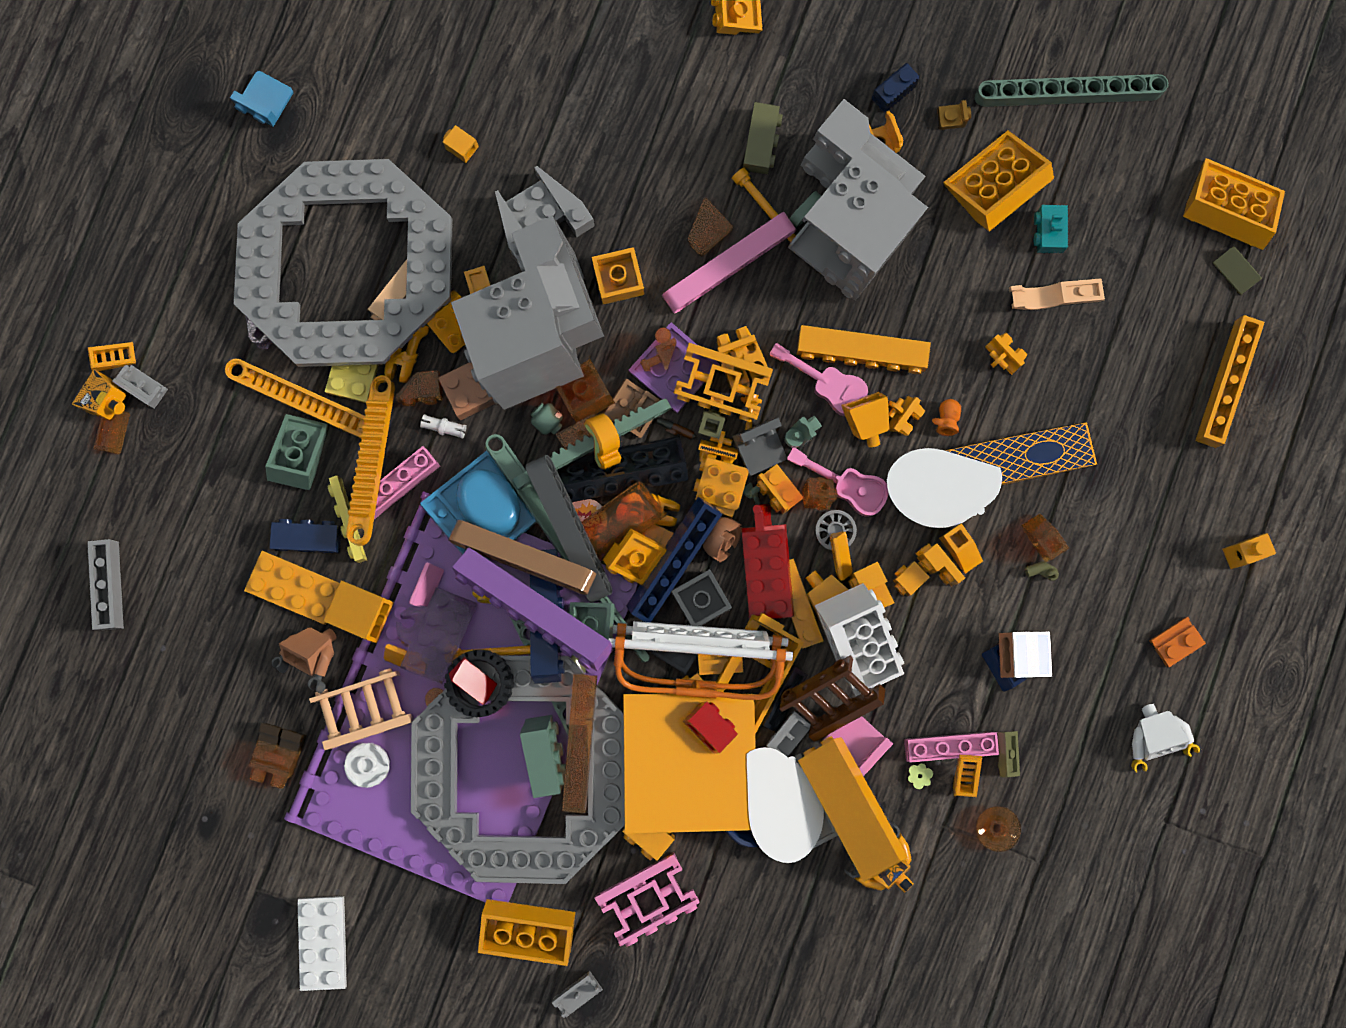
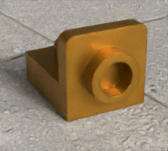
(954, 115)

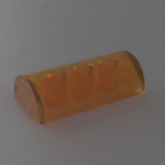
(629, 510)

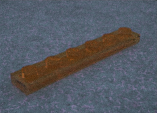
(579, 743)

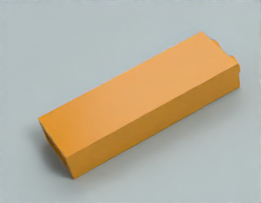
(852, 808)

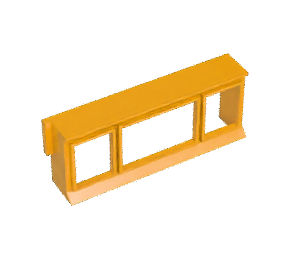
(794, 646)

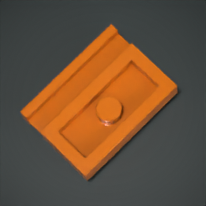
(1177, 642)

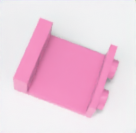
(863, 742)

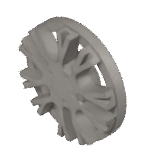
(835, 527)

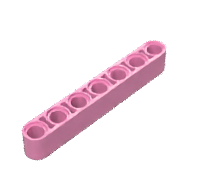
(729, 262)

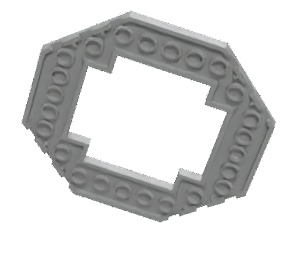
(343, 341)
(517, 857)

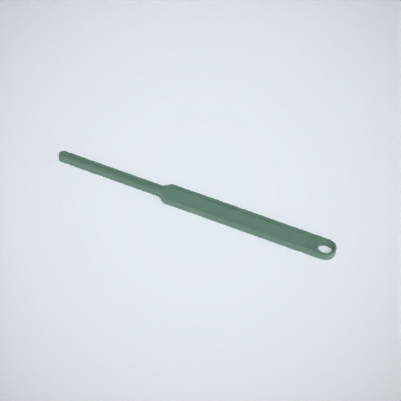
(511, 468)

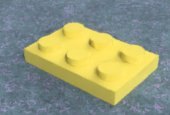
(351, 381)

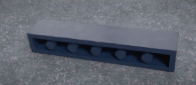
(679, 554)
(544, 657)

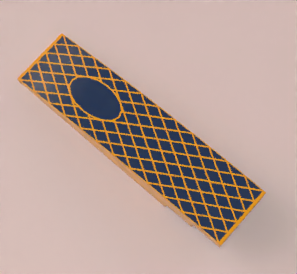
(1035, 453)

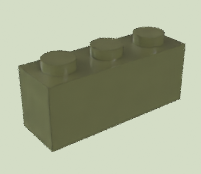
(762, 138)

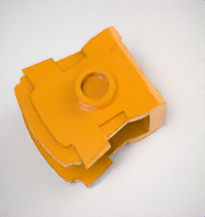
(889, 133)

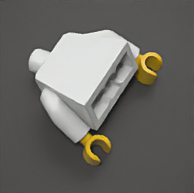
(1160, 736)

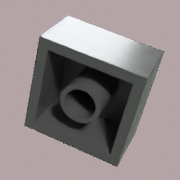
(701, 599)

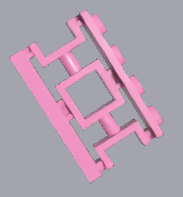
(639, 883)

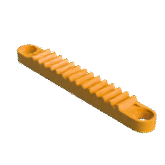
(297, 397)
(370, 460)

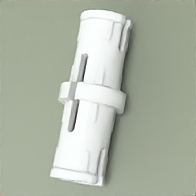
(443, 426)

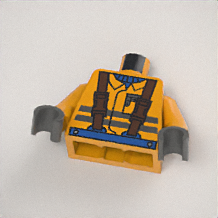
(893, 875)

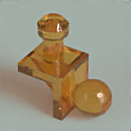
(664, 350)

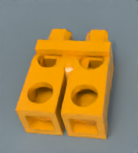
(744, 348)

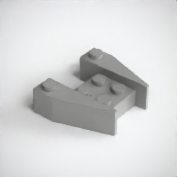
(540, 202)

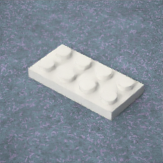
(322, 943)

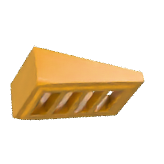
(104, 365)
(963, 789)

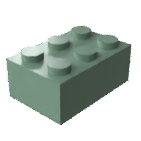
(543, 755)

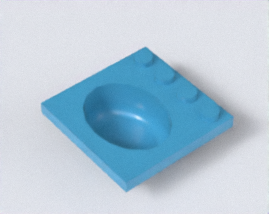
(481, 498)

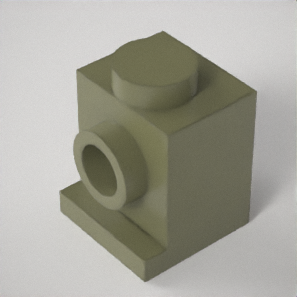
(711, 423)

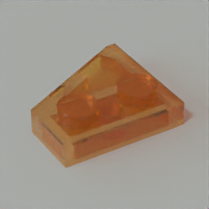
(708, 228)

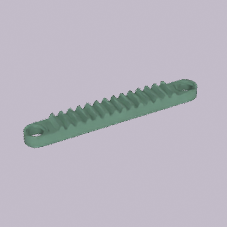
(582, 448)

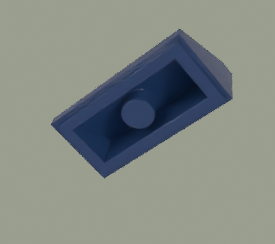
(992, 658)

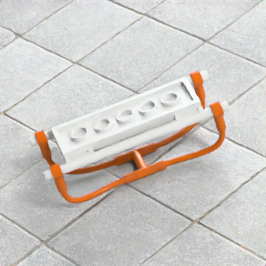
(700, 641)

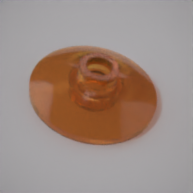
(1008, 834)

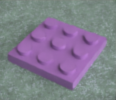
(662, 381)

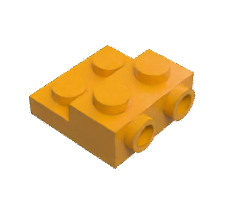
(737, 16)
(634, 557)
(935, 559)

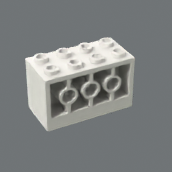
(858, 629)

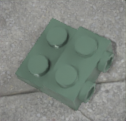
(595, 615)

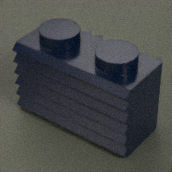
(895, 87)

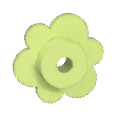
(926, 774)

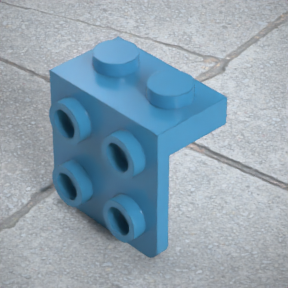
(263, 98)

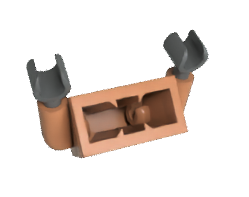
(308, 652)

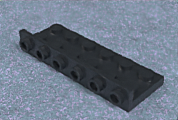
(650, 462)

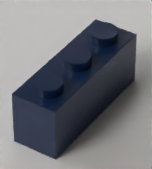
(305, 536)

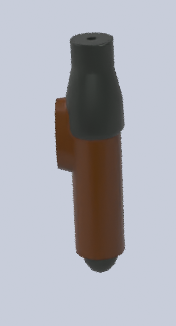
(676, 429)

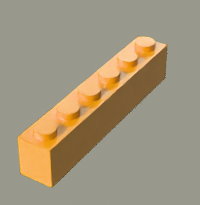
(863, 349)
(1229, 381)

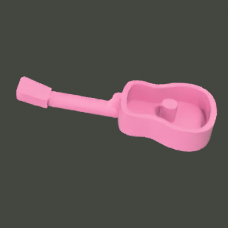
(830, 385)
(863, 492)

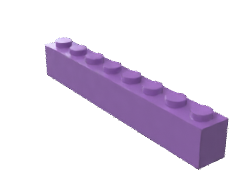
(533, 609)

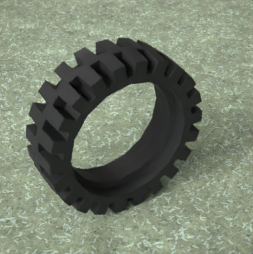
(505, 687)

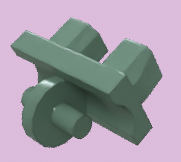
(802, 432)

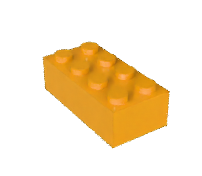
(526, 932)

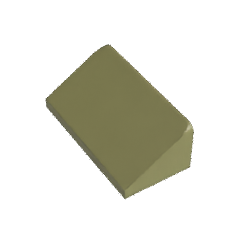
(1237, 270)

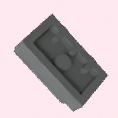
(760, 446)

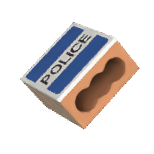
(1025, 654)

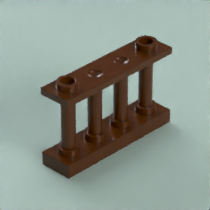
(835, 716)

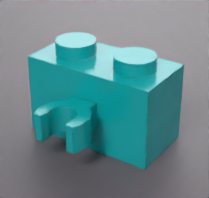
(1051, 229)

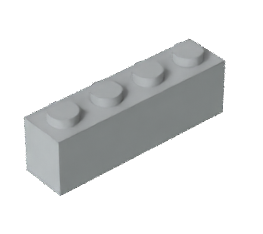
(105, 585)

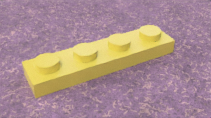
(338, 491)

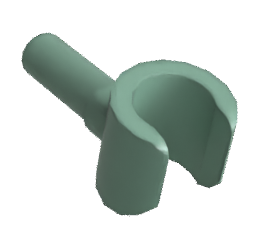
(750, 491)

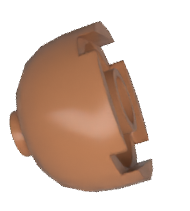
(721, 538)

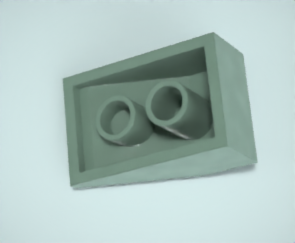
(296, 452)

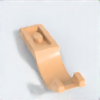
(1057, 294)

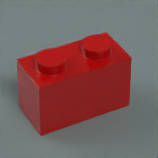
(711, 727)

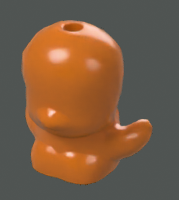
(949, 416)

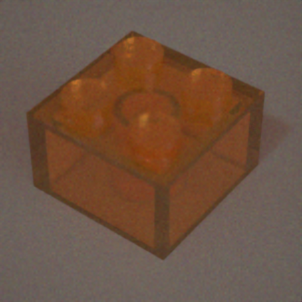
(586, 394)

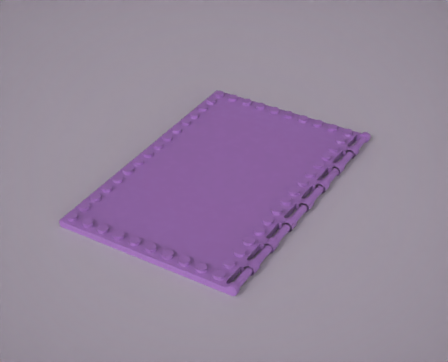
(489, 753)

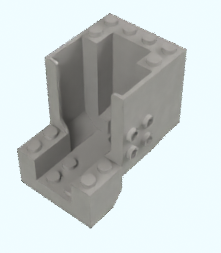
(865, 204)
(530, 324)

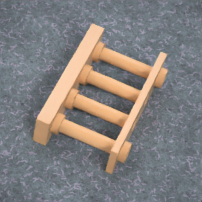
(356, 731)

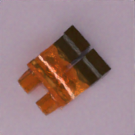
(276, 753)

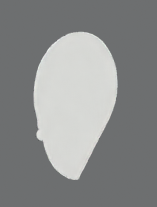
(941, 487)
(782, 806)

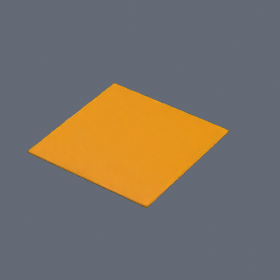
(674, 776)

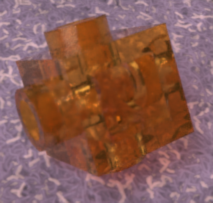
(819, 493)

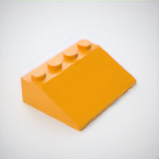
(1000, 179)
(1235, 204)

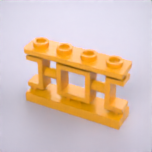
(727, 366)

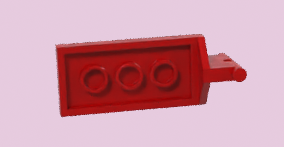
(767, 566)

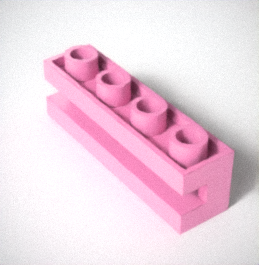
(404, 478)
(951, 746)

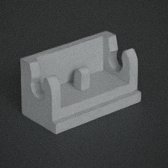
(140, 385)
(789, 734)
(577, 994)

